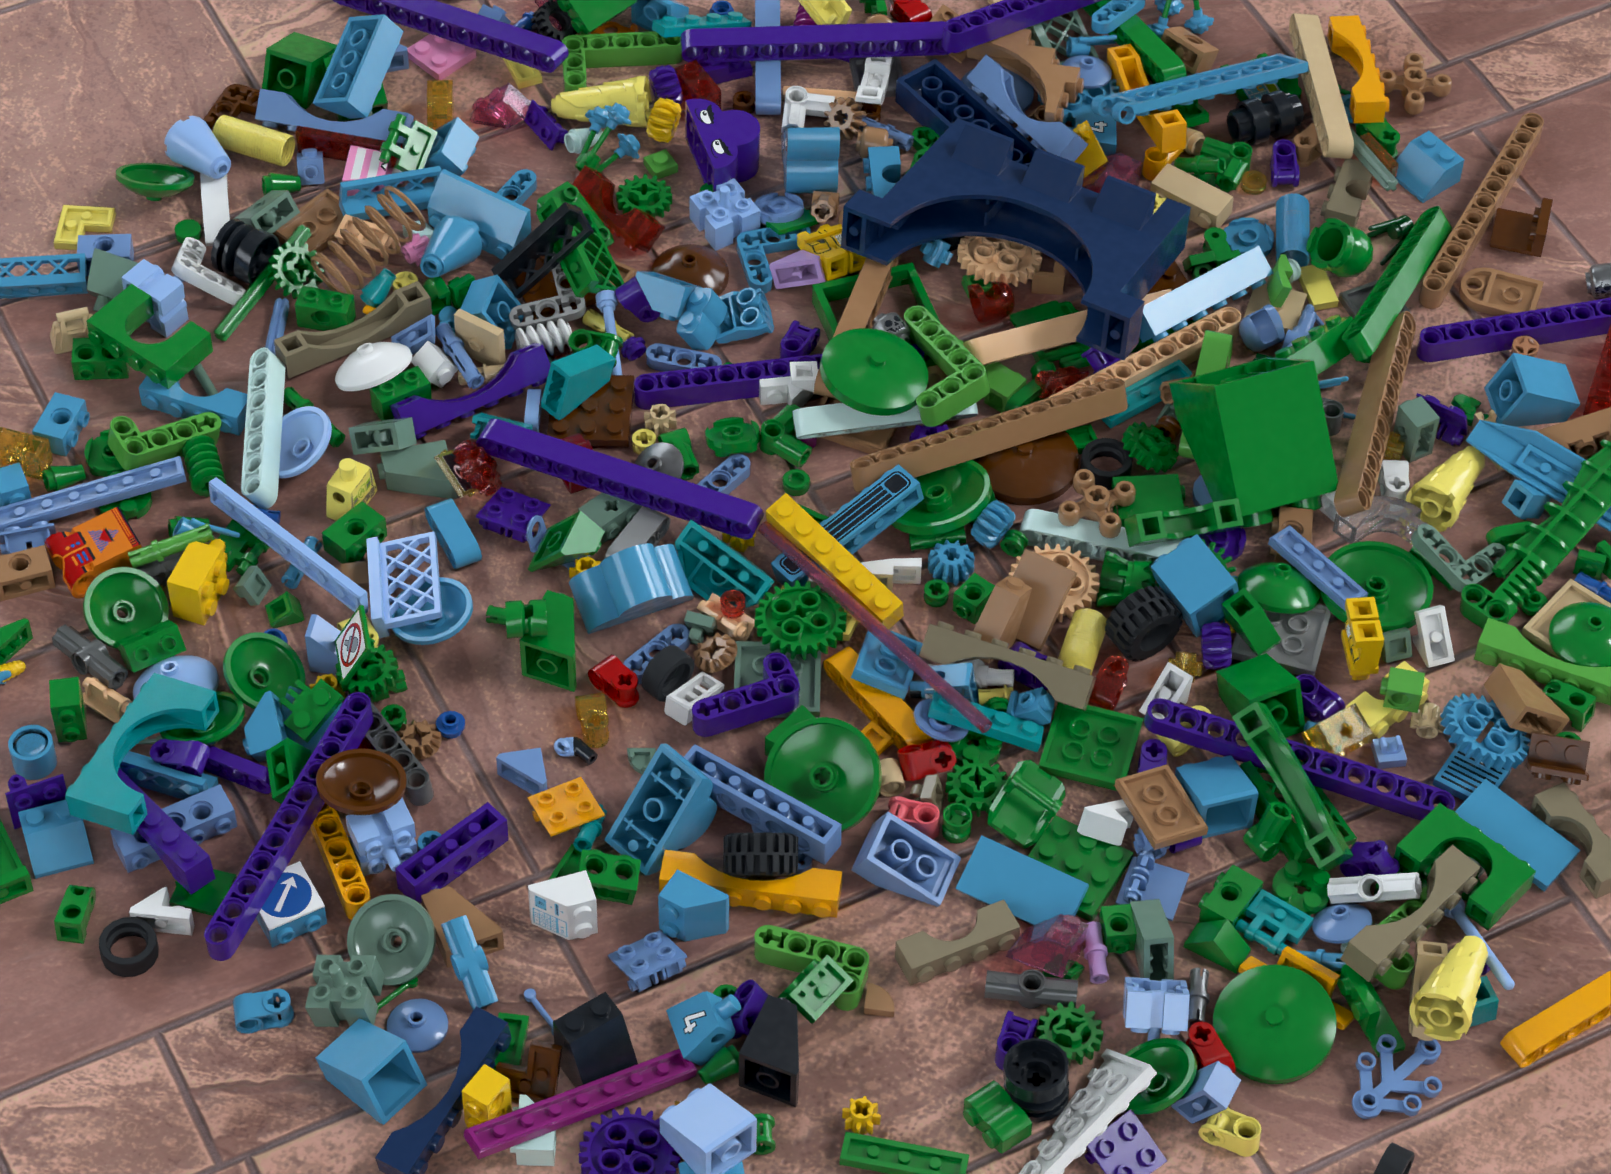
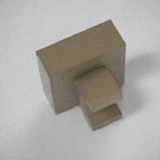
(930, 792)

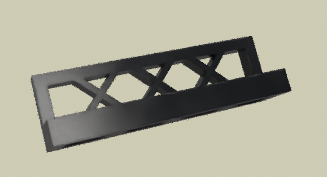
(541, 243)

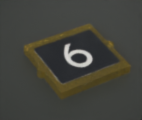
(450, 469)

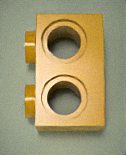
(486, 1096)

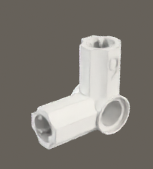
(801, 103)

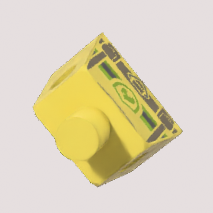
(348, 487)

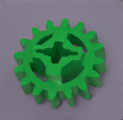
(645, 195)
(294, 270)
(1150, 447)
(373, 674)
(962, 786)
(1071, 1031)

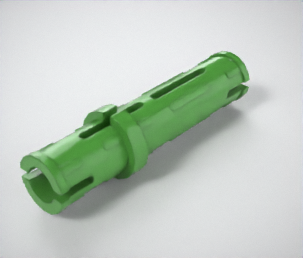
(169, 546)

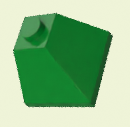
(567, 541)

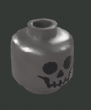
(1599, 280)
(893, 324)

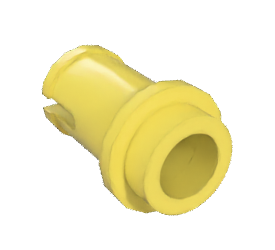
(985, 694)

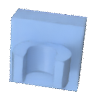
(1388, 752)

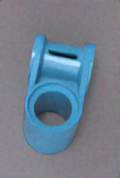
(261, 1010)

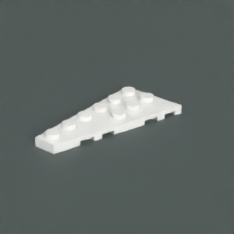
(1091, 1111)

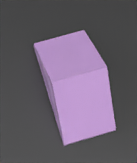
(797, 270)

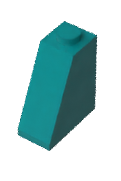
(575, 380)

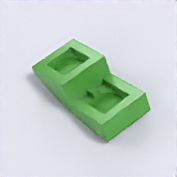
(1278, 282)

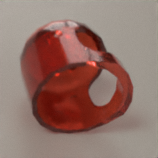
(992, 304)

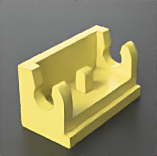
(827, 11)

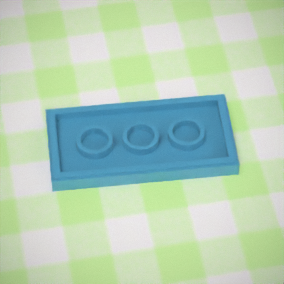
(1518, 832)
(1027, 886)

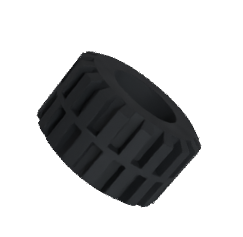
(1143, 623)
(760, 854)

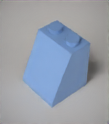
(710, 1131)

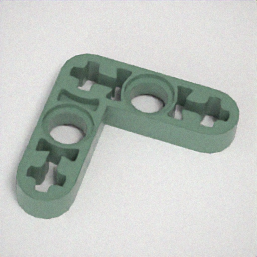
(1458, 566)

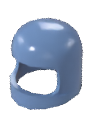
(1262, 329)

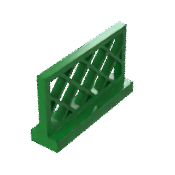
(580, 263)
(1292, 840)

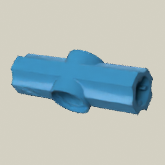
(469, 962)

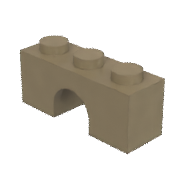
(1346, 196)

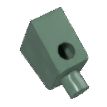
(106, 275)

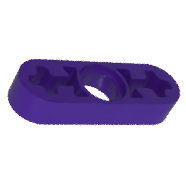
(238, 770)

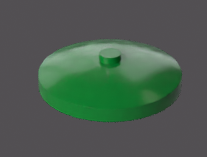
(873, 371)
(950, 500)
(1388, 574)
(827, 769)
(1275, 1023)

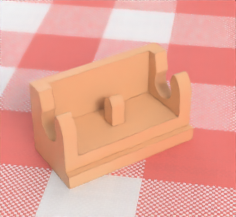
(347, 224)

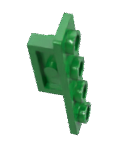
(1368, 1008)

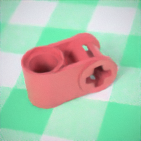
(920, 815)

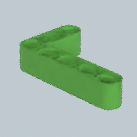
(616, 51)
(1214, 355)
(966, 375)

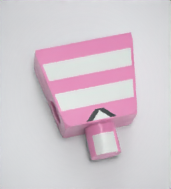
(365, 164)

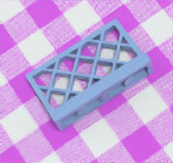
(380, 580)

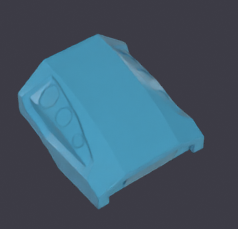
(746, 316)

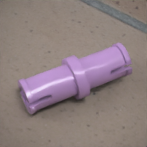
(1096, 953)

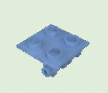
(1153, 881)
(646, 957)

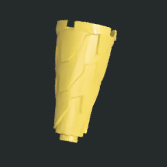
(631, 93)
(1446, 488)
(1449, 994)

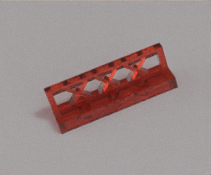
(334, 144)

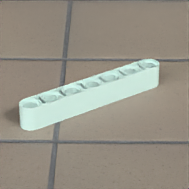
(841, 419)
(263, 428)
(1044, 527)

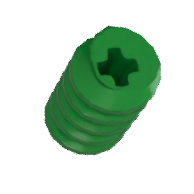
(202, 463)

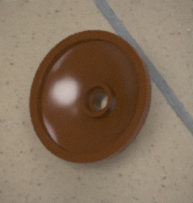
(694, 265)
(361, 782)

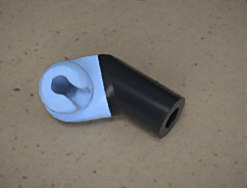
(575, 747)

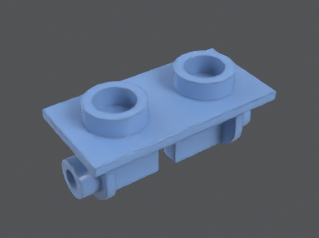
(16, 538)

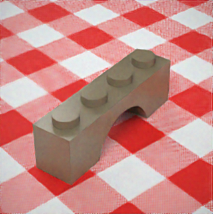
(1565, 814)
(925, 957)

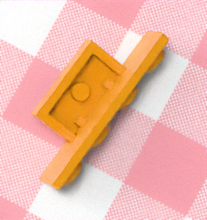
(1323, 975)

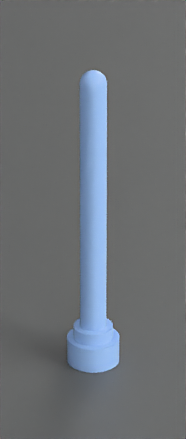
(607, 302)
(1469, 929)

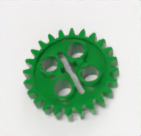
(800, 620)

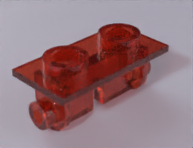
(1056, 381)

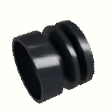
(242, 250)
(1037, 1078)

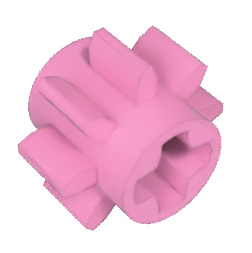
(414, 250)

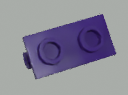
(544, 125)

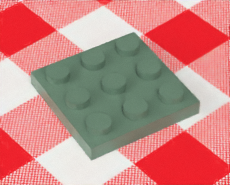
(750, 670)

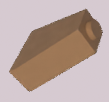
(1003, 612)
(1523, 702)
(448, 904)

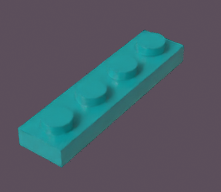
(674, 27)
(1147, 392)
(1004, 726)

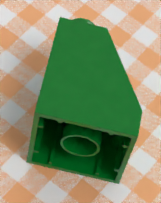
(1259, 435)

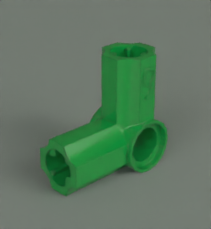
(1237, 161)
(778, 439)

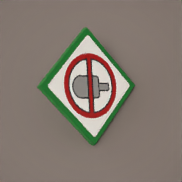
(354, 645)

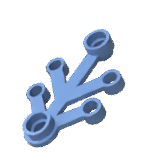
(1394, 1080)

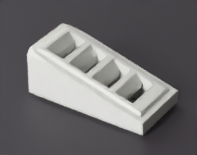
(681, 709)

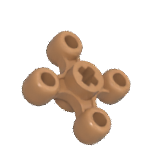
(1415, 83)
(1096, 503)

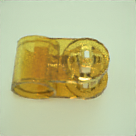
(593, 718)

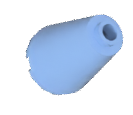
(197, 148)

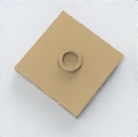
(1290, 310)
(480, 338)

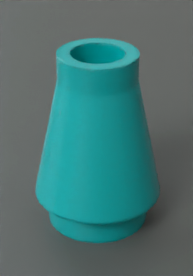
(378, 288)

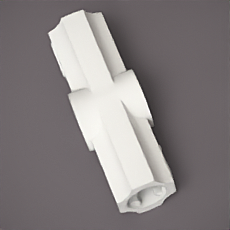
(1391, 888)

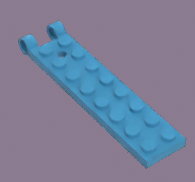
(1198, 86)

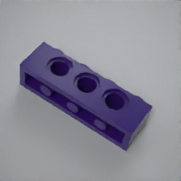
(452, 853)

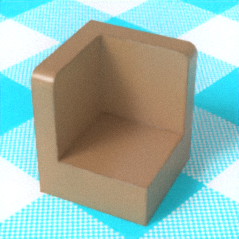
(1049, 282)

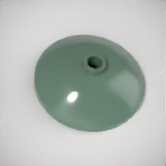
(378, 926)

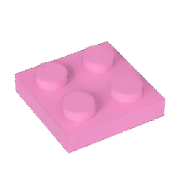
(440, 56)

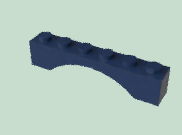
(412, 1146)

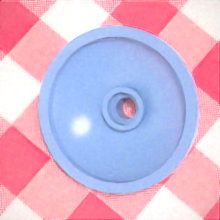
(303, 440)
(183, 668)

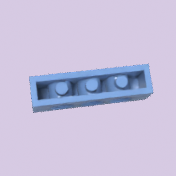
(210, 806)

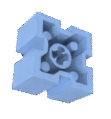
(723, 213)
(166, 295)
(382, 838)
(1155, 1005)

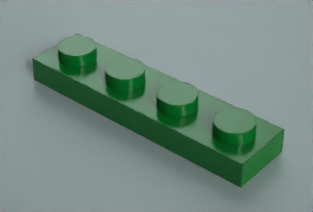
(899, 1157)

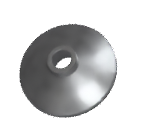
(667, 457)

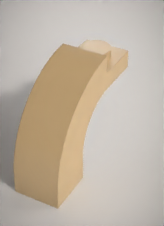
(1426, 958)

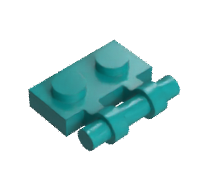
(1277, 916)

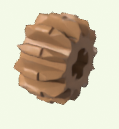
(854, 119)

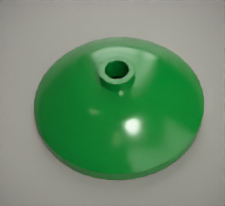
(154, 179)
(1279, 587)
(127, 591)
(1582, 634)
(264, 659)
(224, 724)
(1175, 1074)

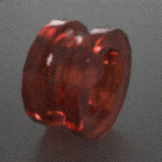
(730, 596)

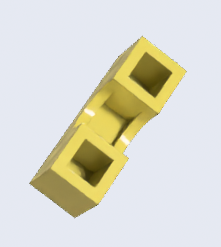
(1380, 717)

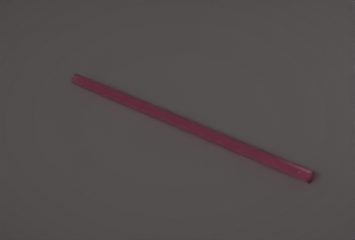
(875, 627)

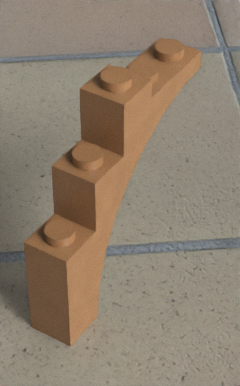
(1037, 66)

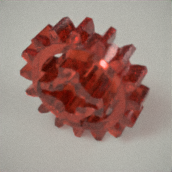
(477, 467)

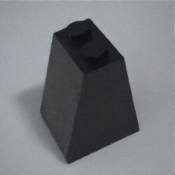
(593, 1041)
(771, 1053)

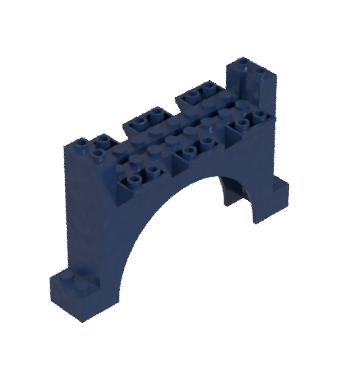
(976, 189)

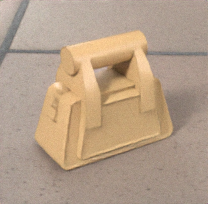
(69, 325)

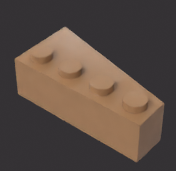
(1582, 433)

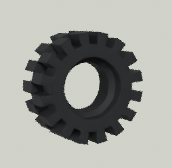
(543, 24)

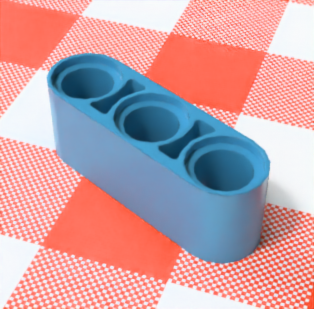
(453, 533)

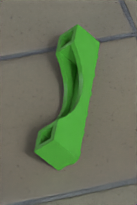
(1507, 646)

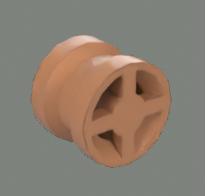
(1525, 345)

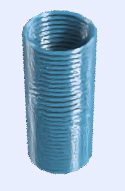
(1293, 228)

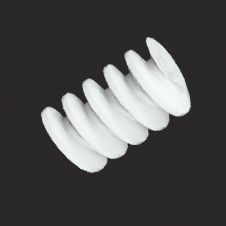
(548, 337)

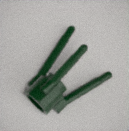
(1396, 229)

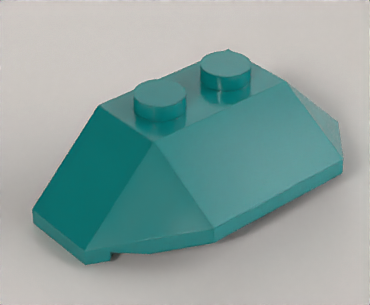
(717, 567)

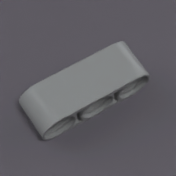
(645, 527)

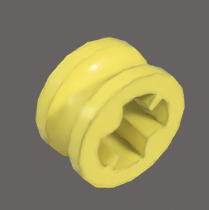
(642, 435)

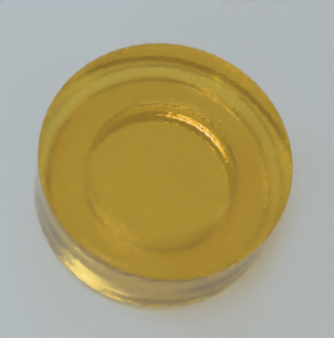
(1253, 182)

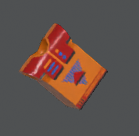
(92, 549)

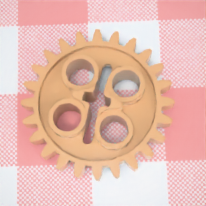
(998, 259)
(1085, 585)

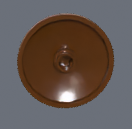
(1033, 470)

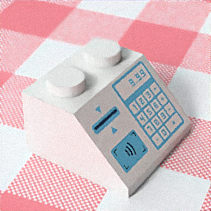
(564, 906)

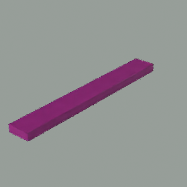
(578, 1103)

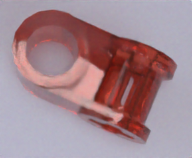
(1110, 683)

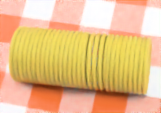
(249, 138)
(1083, 639)

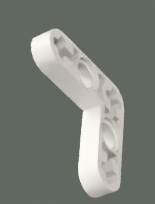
(188, 268)

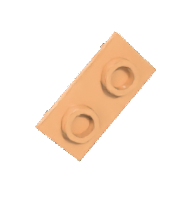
(737, 628)
(104, 699)

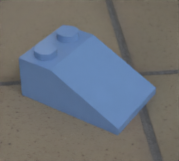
(905, 861)

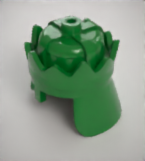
(1121, 579)

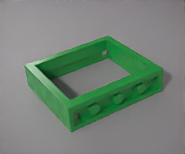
(843, 287)

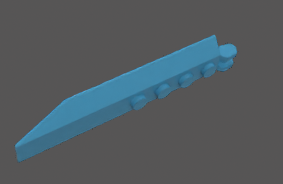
(1531, 458)

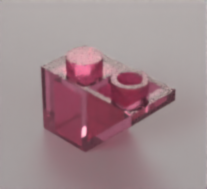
(500, 108)

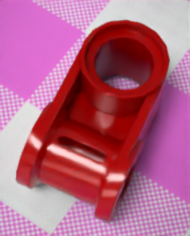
(910, 11)
(615, 681)
(922, 759)
(1208, 1046)

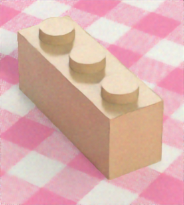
(1208, 204)

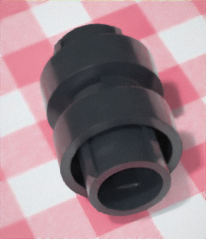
(1258, 119)

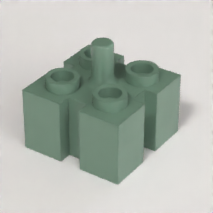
(344, 990)

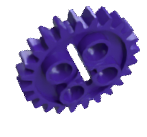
(635, 1131)

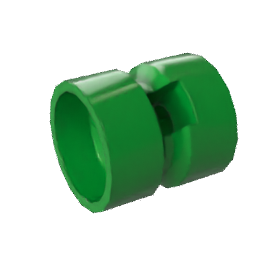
(526, 618)

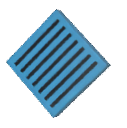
(1463, 776)

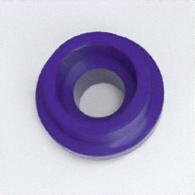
(633, 348)

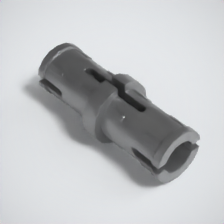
(1198, 995)

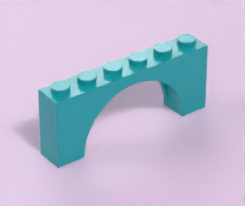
(159, 706)

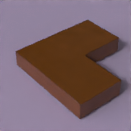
(540, 1076)

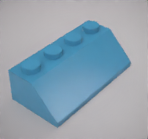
(358, 66)
(500, 220)

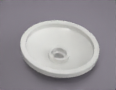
(372, 365)

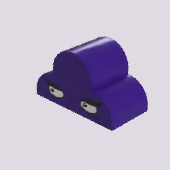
(722, 142)

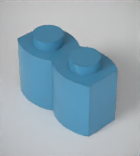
(701, 319)

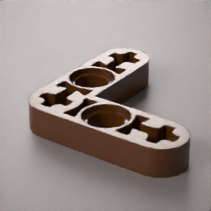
(233, 99)

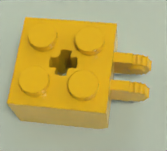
(198, 581)

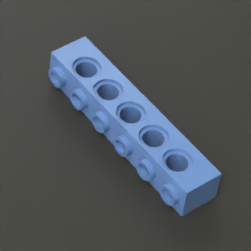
(767, 806)

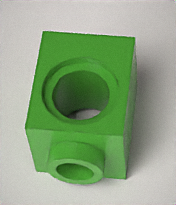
(1402, 689)

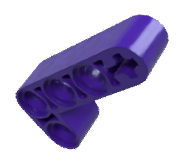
(751, 703)

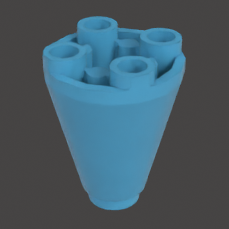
(451, 246)

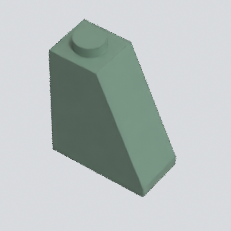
(416, 470)
(1153, 941)

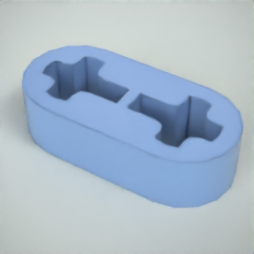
(533, 408)

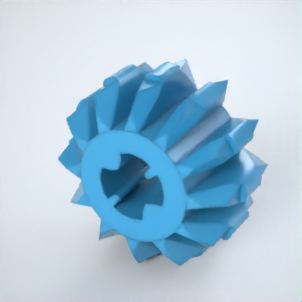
(993, 524)
(951, 562)

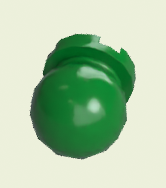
(1340, 248)

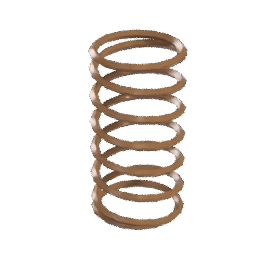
(355, 244)

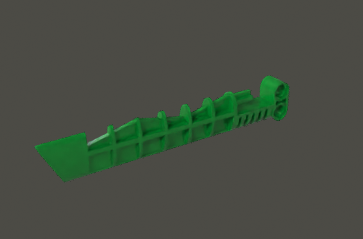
(1544, 544)

